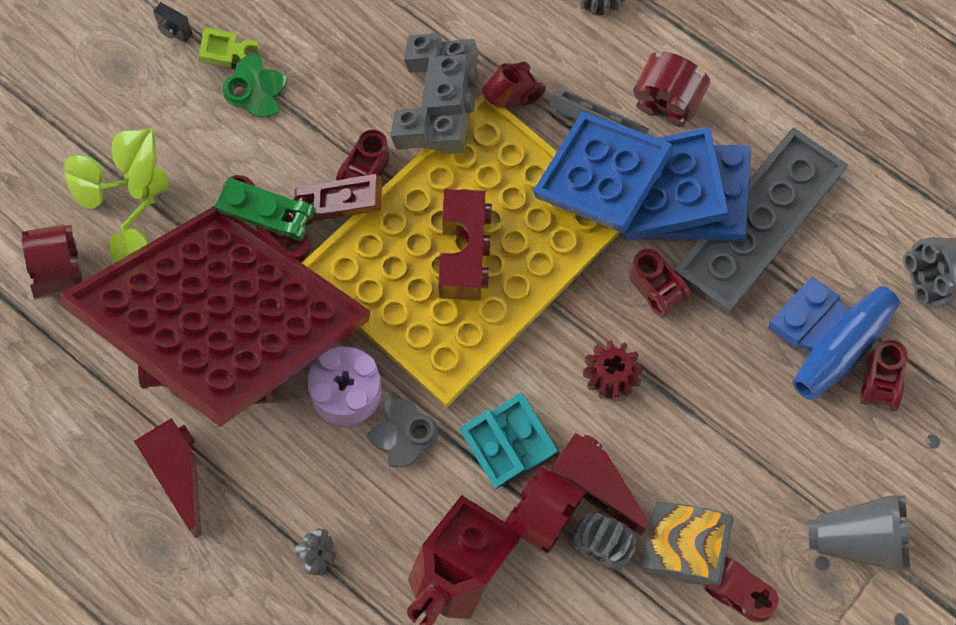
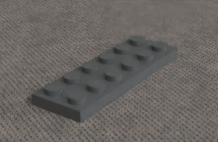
(778, 203)

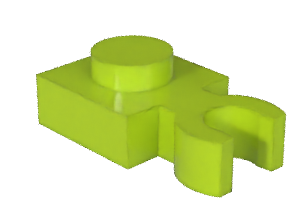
(221, 47)

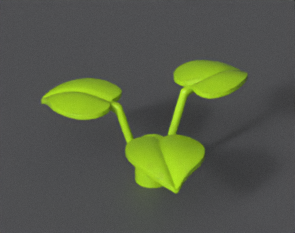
(135, 156)

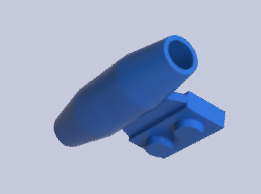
(836, 336)

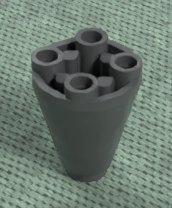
(933, 270)
(865, 533)

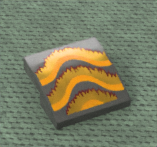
(687, 543)

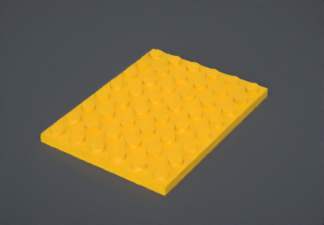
(393, 254)

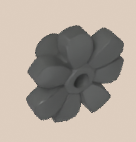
(316, 551)

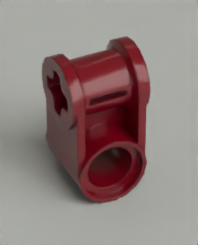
(513, 86)
(363, 163)
(660, 288)
(884, 382)
(740, 589)

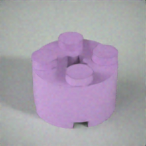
(342, 367)

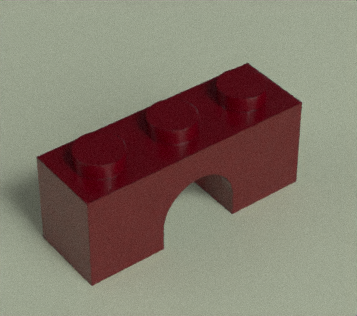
(462, 272)

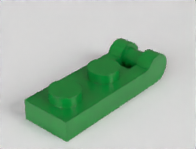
(264, 209)

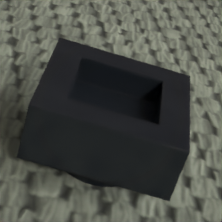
(172, 23)

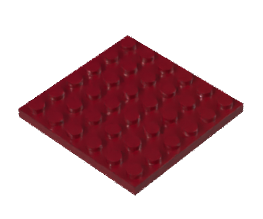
(215, 313)

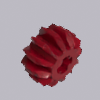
(603, 361)

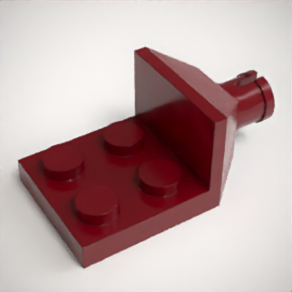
(458, 562)

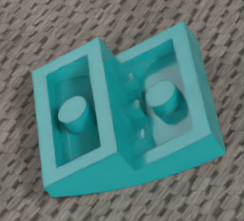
(509, 440)

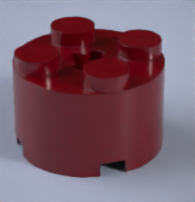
(670, 88)
(51, 260)
(544, 508)

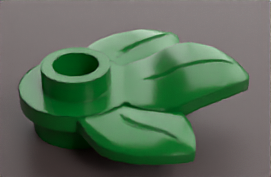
(259, 85)

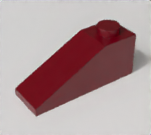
(175, 467)
(592, 470)

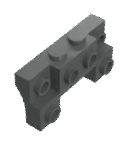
(446, 95)

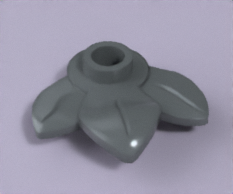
(398, 432)

